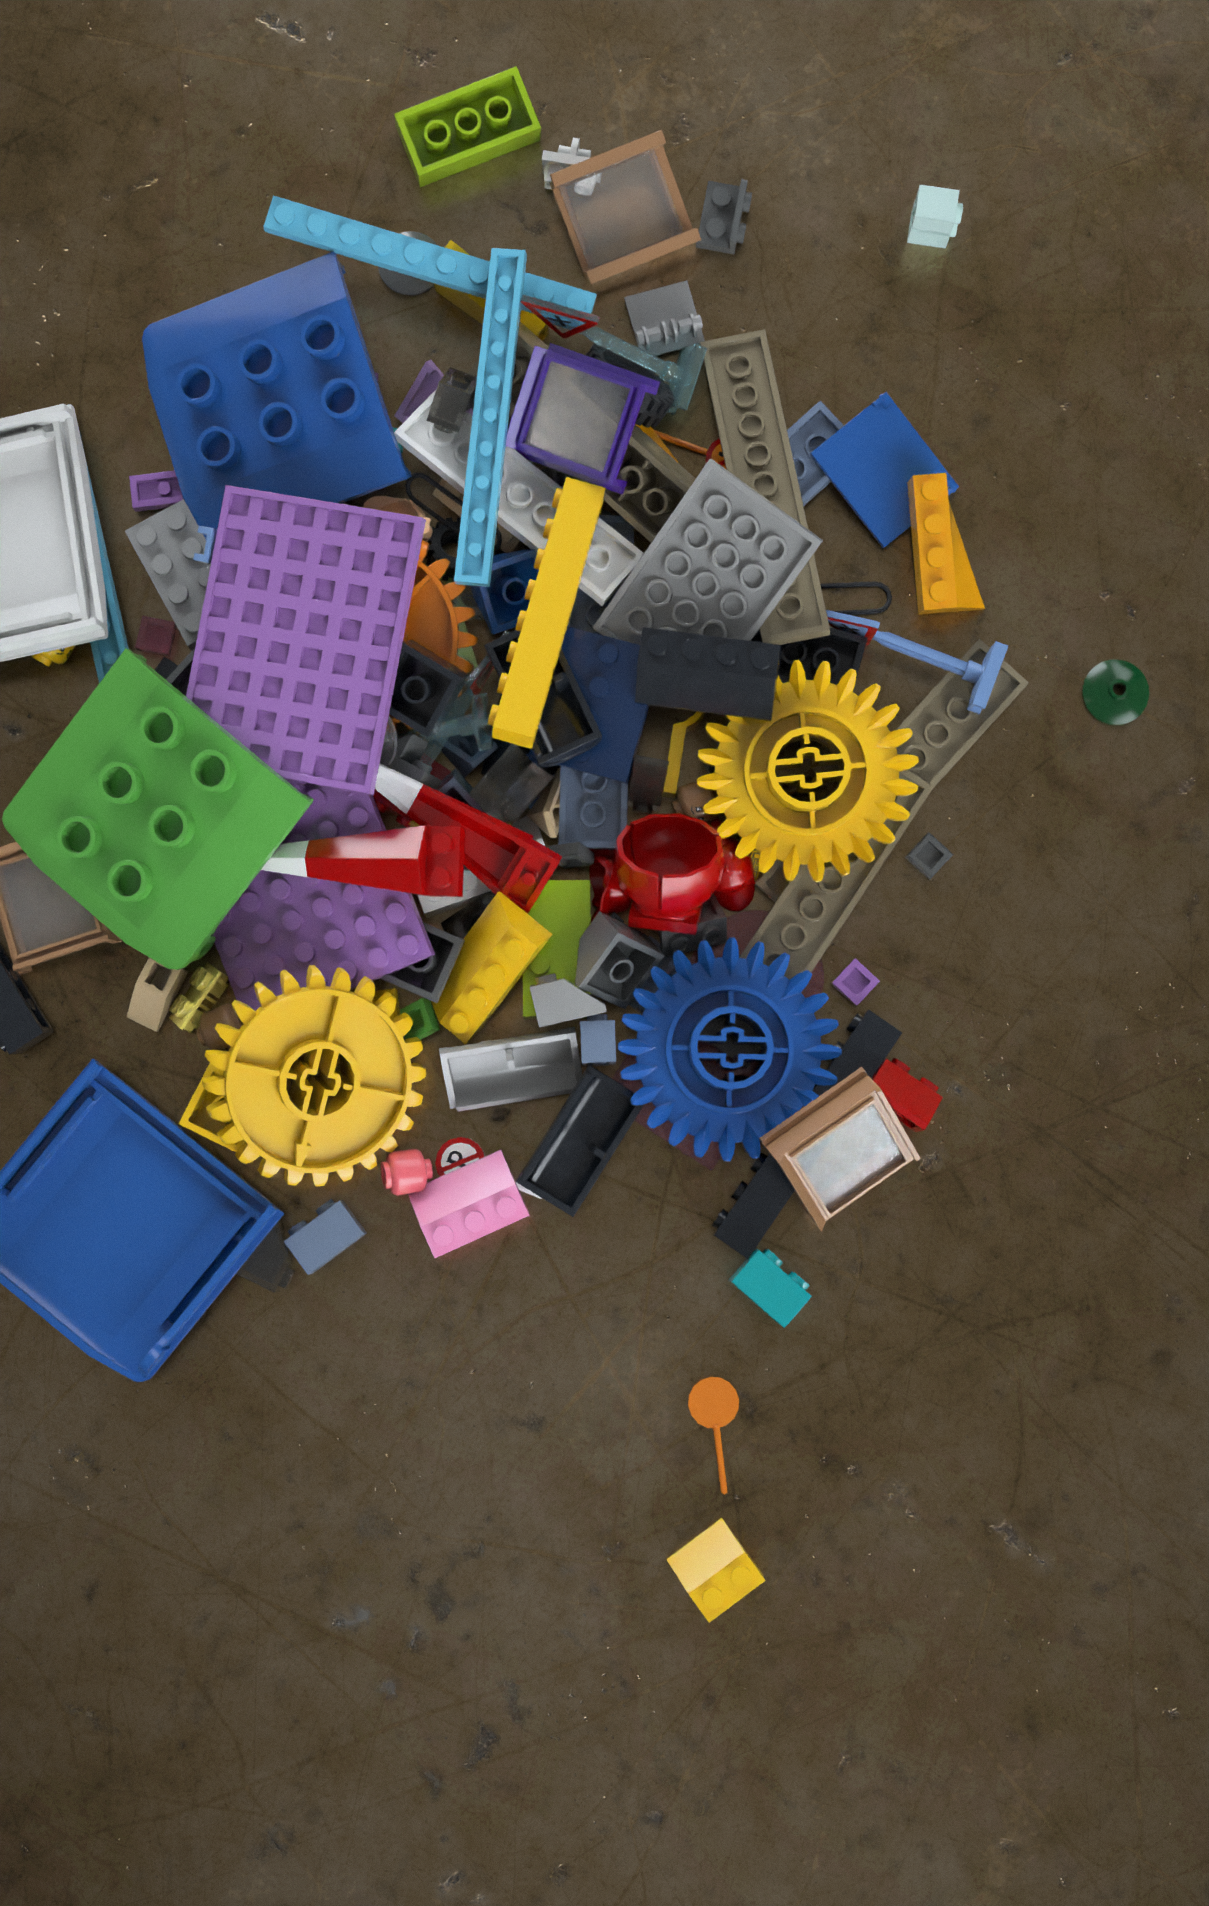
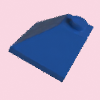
(505, 596)

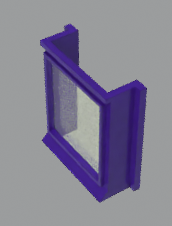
(577, 414)

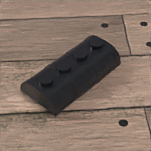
(566, 720)
(580, 1141)

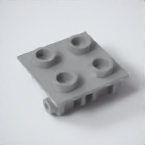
(664, 319)

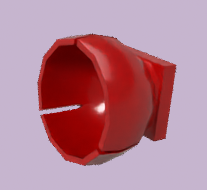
(668, 870)

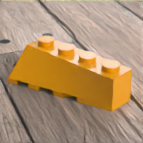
(940, 559)

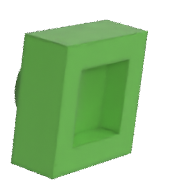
(423, 1019)

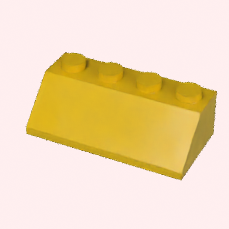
(489, 966)

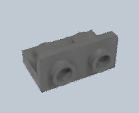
(722, 215)
(711, 928)

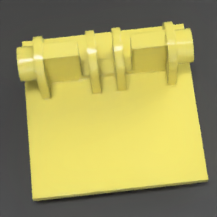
(203, 981)

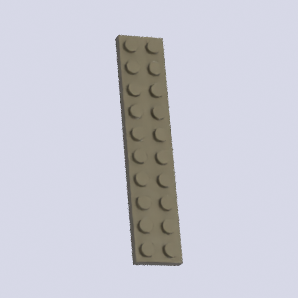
(761, 456)
(941, 733)
(813, 912)

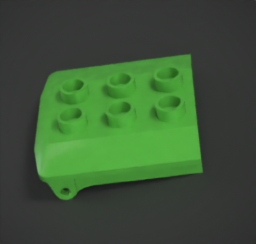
(152, 814)

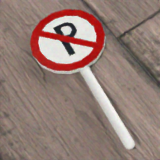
(461, 1152)

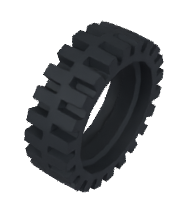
(653, 406)

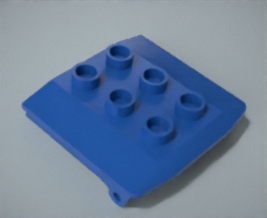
(272, 393)
(122, 1224)

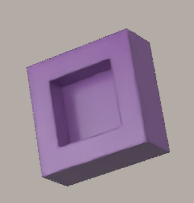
(855, 982)

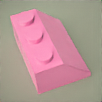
(468, 1204)

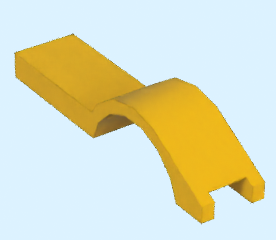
(676, 750)

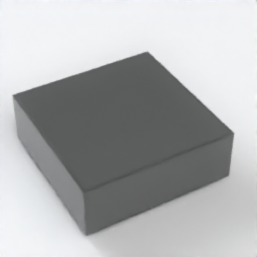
(573, 855)
(929, 856)

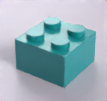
(771, 1287)

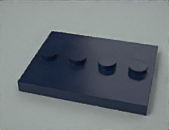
(607, 680)

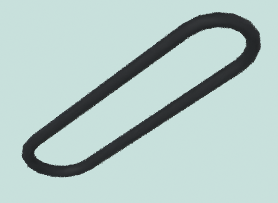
(435, 515)
(862, 584)

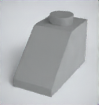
(562, 1001)

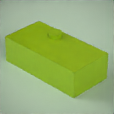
(468, 126)
(565, 913)

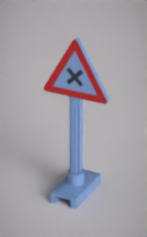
(980, 675)

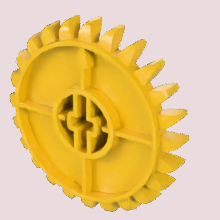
(809, 830)
(337, 1114)

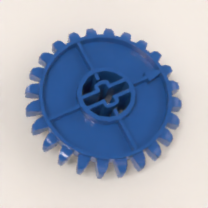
(673, 1068)

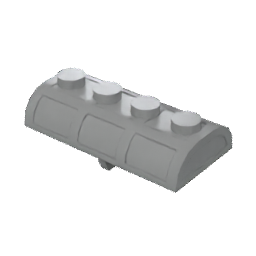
(511, 1069)

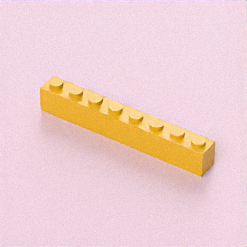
(548, 612)

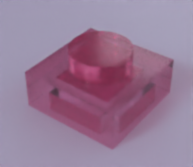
(156, 636)

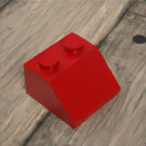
(909, 1098)

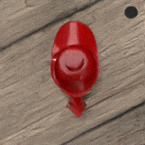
(737, 880)
(604, 881)

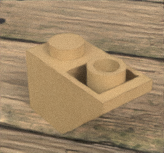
(154, 994)

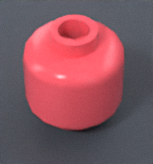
(406, 1172)

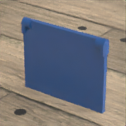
(873, 463)

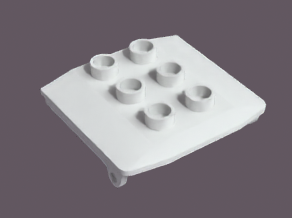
(47, 537)

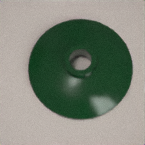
(1104, 703)

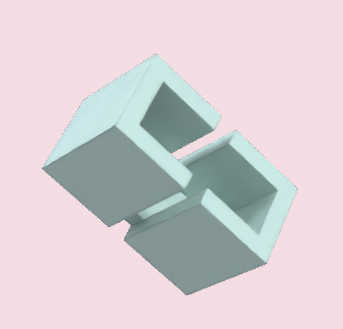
(934, 216)

